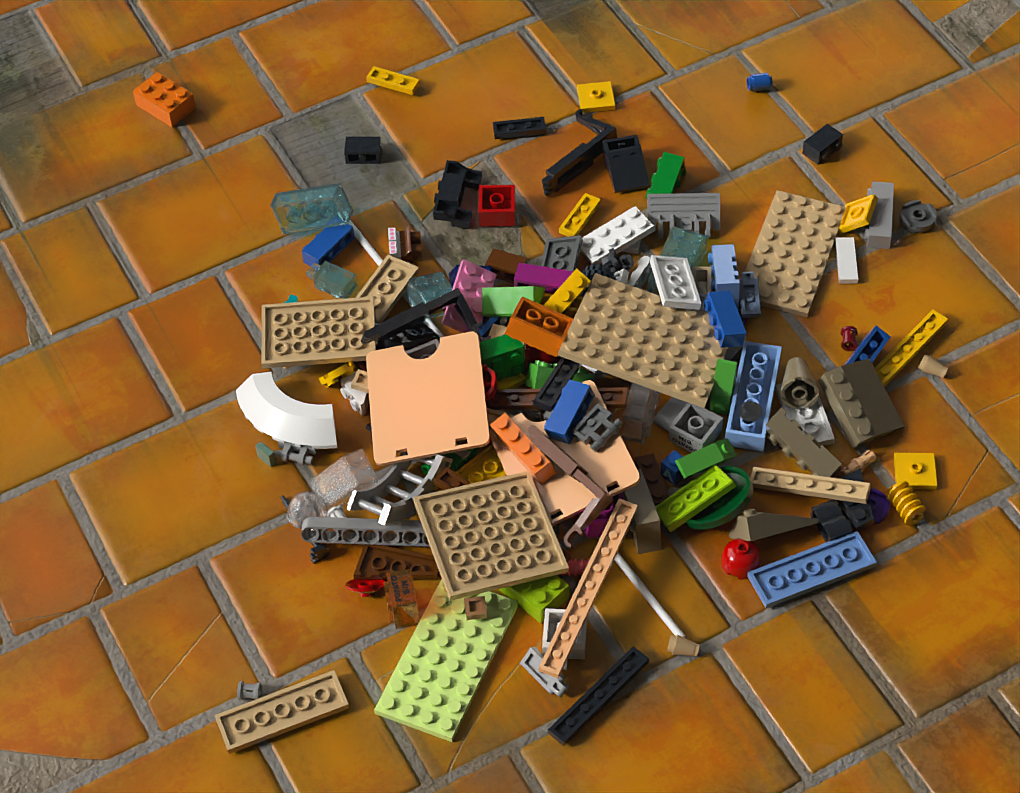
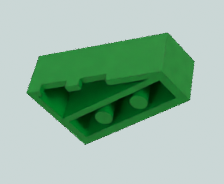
(668, 174)

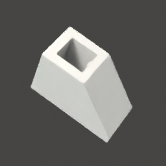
(358, 399)

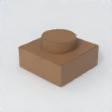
(475, 608)

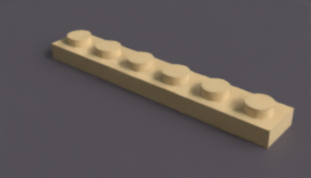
(810, 485)

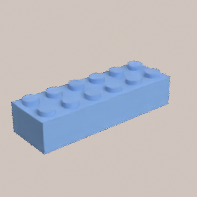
(754, 383)

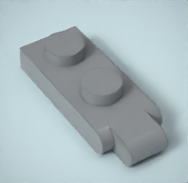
(531, 663)

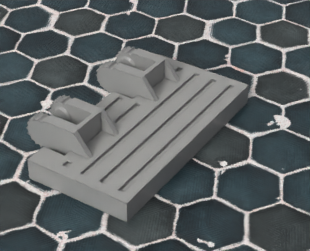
(684, 210)

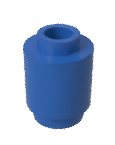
(759, 82)

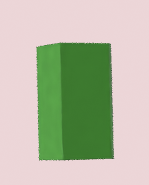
(503, 300)

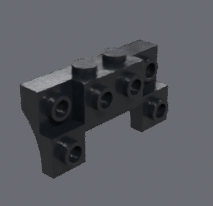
(451, 192)

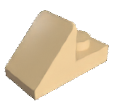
(702, 279)

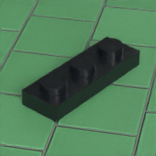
(519, 127)

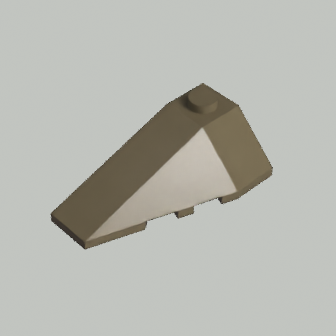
(758, 525)

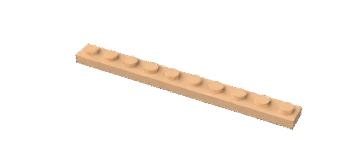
(588, 589)

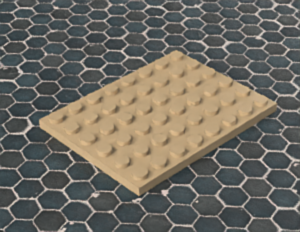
(643, 342)

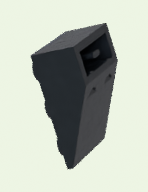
(625, 163)
(410, 338)

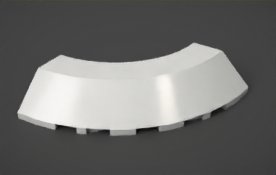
(285, 417)

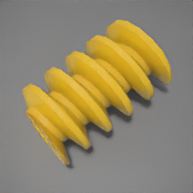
(906, 502)

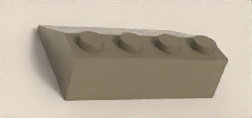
(860, 402)

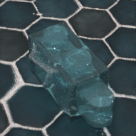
(332, 279)

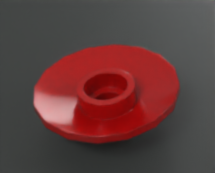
(365, 586)

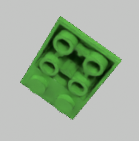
(540, 371)

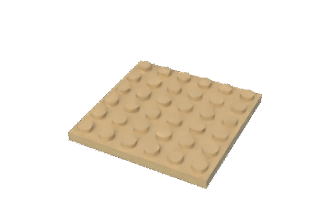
(490, 535)

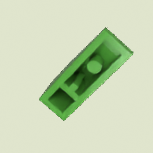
(723, 386)
(705, 458)

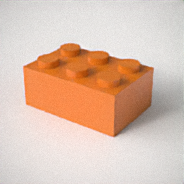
(164, 99)
(538, 326)

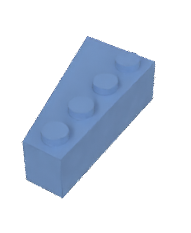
(724, 270)

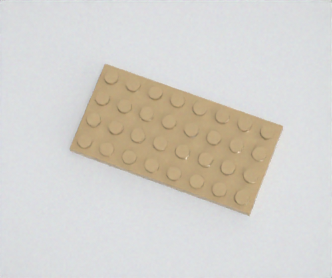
(794, 251)

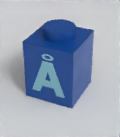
(670, 470)

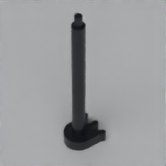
(319, 551)

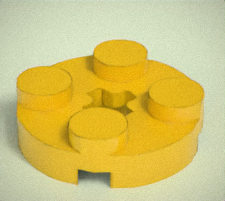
(343, 371)

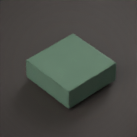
(265, 454)

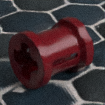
(849, 338)

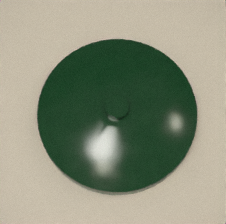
(728, 505)

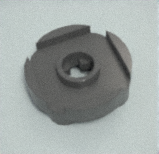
(915, 224)

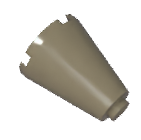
(798, 385)

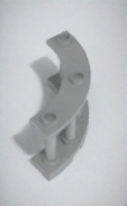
(405, 509)

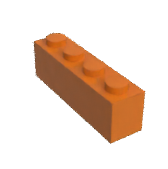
(523, 449)

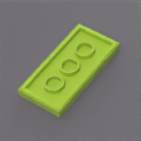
(694, 497)

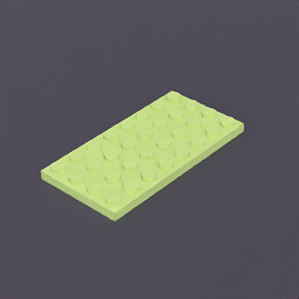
(445, 664)

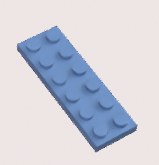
(811, 569)

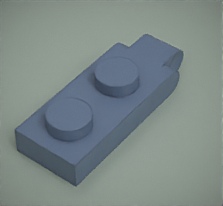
(749, 295)

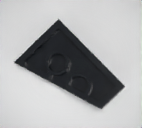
(858, 513)

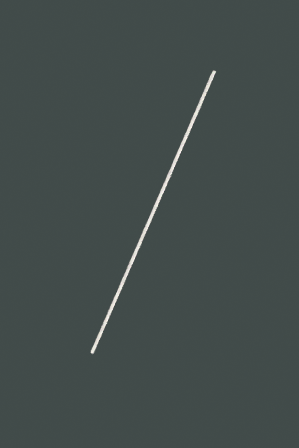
(618, 559)

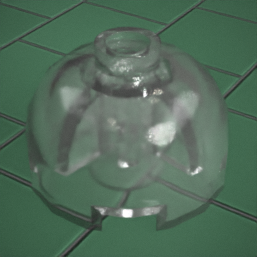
(306, 505)

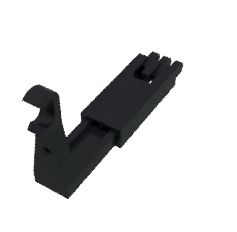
(579, 158)
(418, 314)

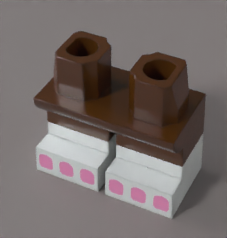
(401, 242)

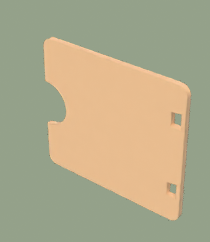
(427, 401)
(562, 492)

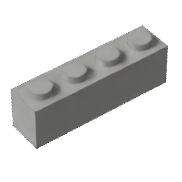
(880, 225)

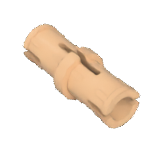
(857, 463)

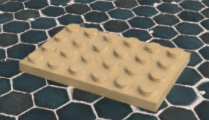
(316, 332)

